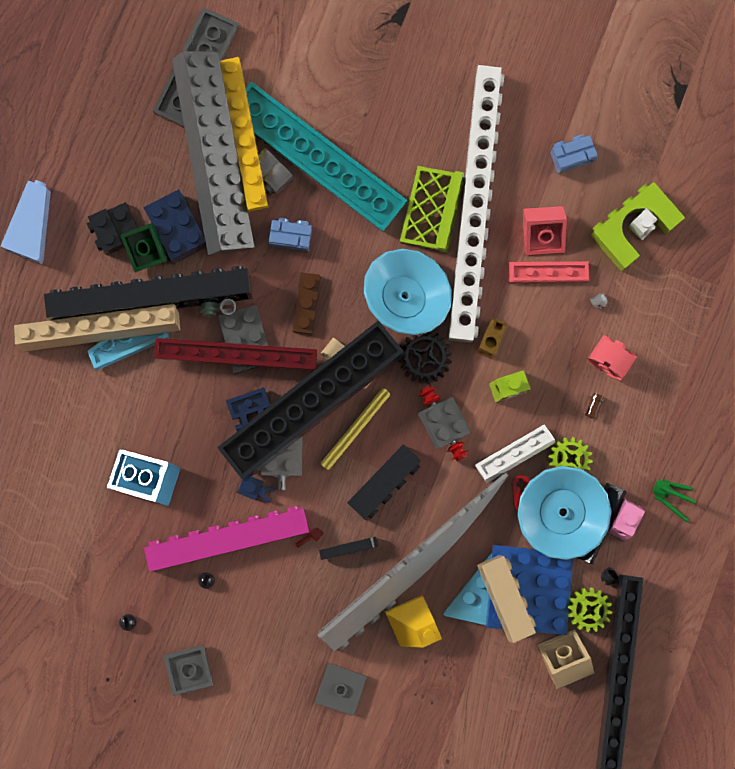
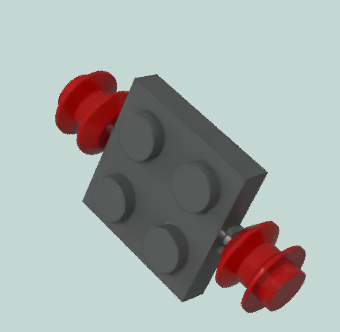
(444, 423)

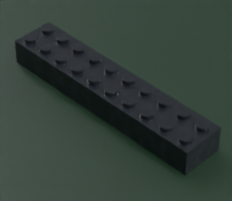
(177, 290)
(311, 401)

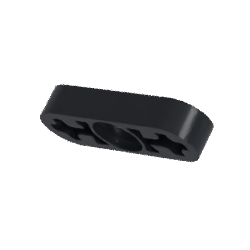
(348, 548)

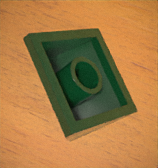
(143, 247)

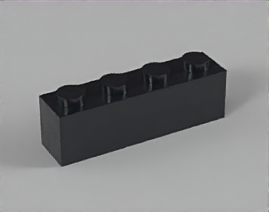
(384, 481)

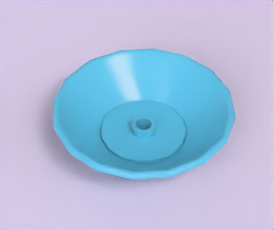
(416, 278)
(585, 517)

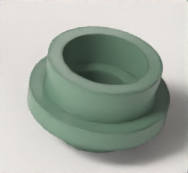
(209, 309)

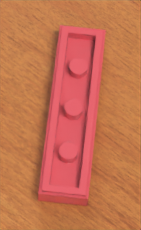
(548, 272)

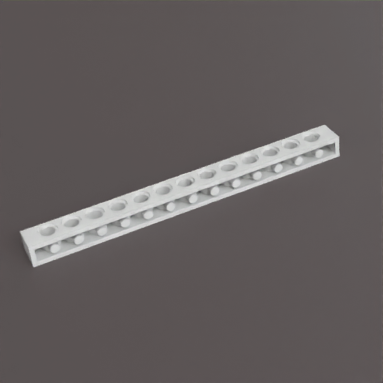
(484, 76)

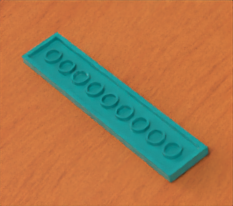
(322, 160)

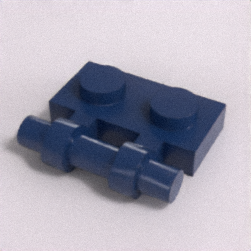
(247, 404)

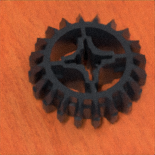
(433, 361)

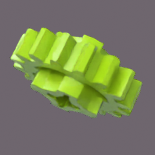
(564, 451)
(596, 603)

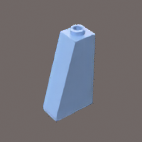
(29, 223)

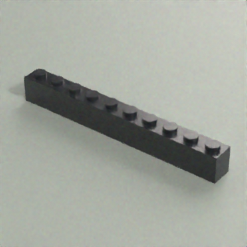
(619, 672)

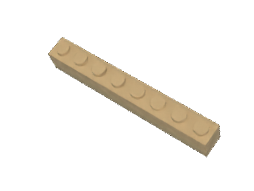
(97, 328)

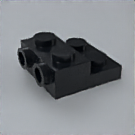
(109, 226)

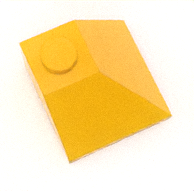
(413, 623)

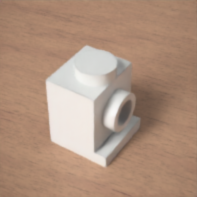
(643, 224)

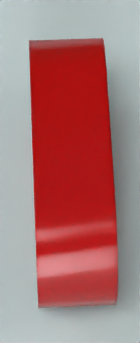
(516, 490)

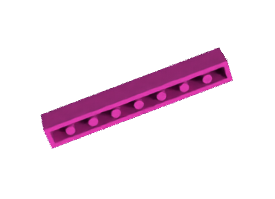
(226, 539)

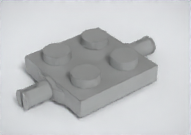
(286, 464)

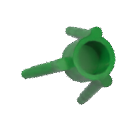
(663, 489)

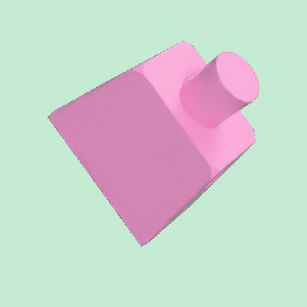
(626, 520)

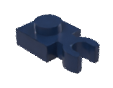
(253, 488)

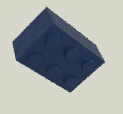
(176, 226)

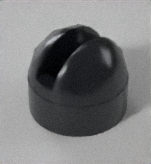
(609, 576)
(211, 581)
(131, 620)

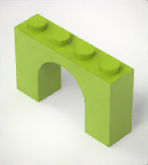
(610, 234)

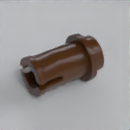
(594, 405)

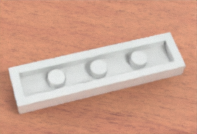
(515, 453)

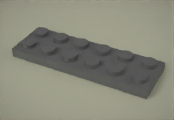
(210, 34)

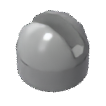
(599, 300)
(228, 302)

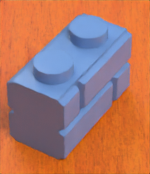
(574, 153)
(290, 235)

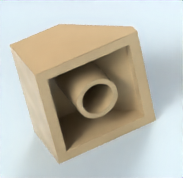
(566, 659)

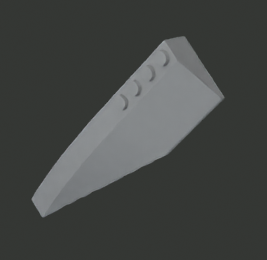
(404, 574)

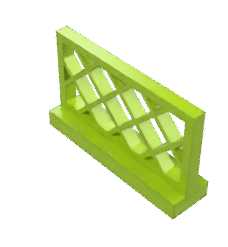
(449, 212)

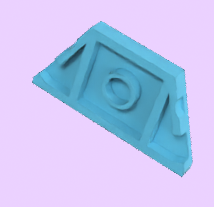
(471, 601)

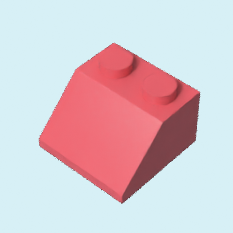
(544, 230)

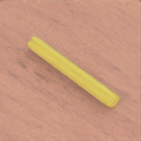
(355, 428)

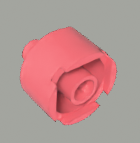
(612, 358)

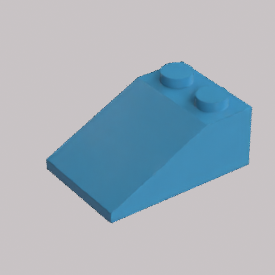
(144, 477)

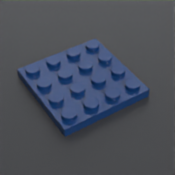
(542, 583)

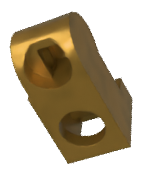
(492, 338)

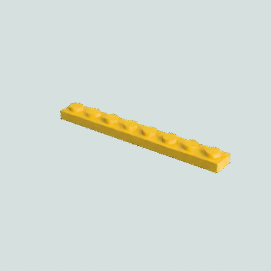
(244, 134)

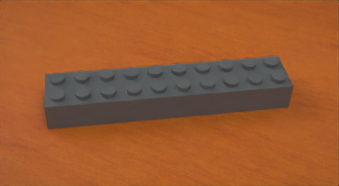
(212, 152)

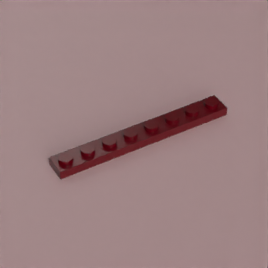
(235, 354)

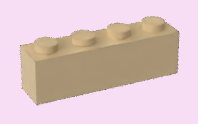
(506, 598)

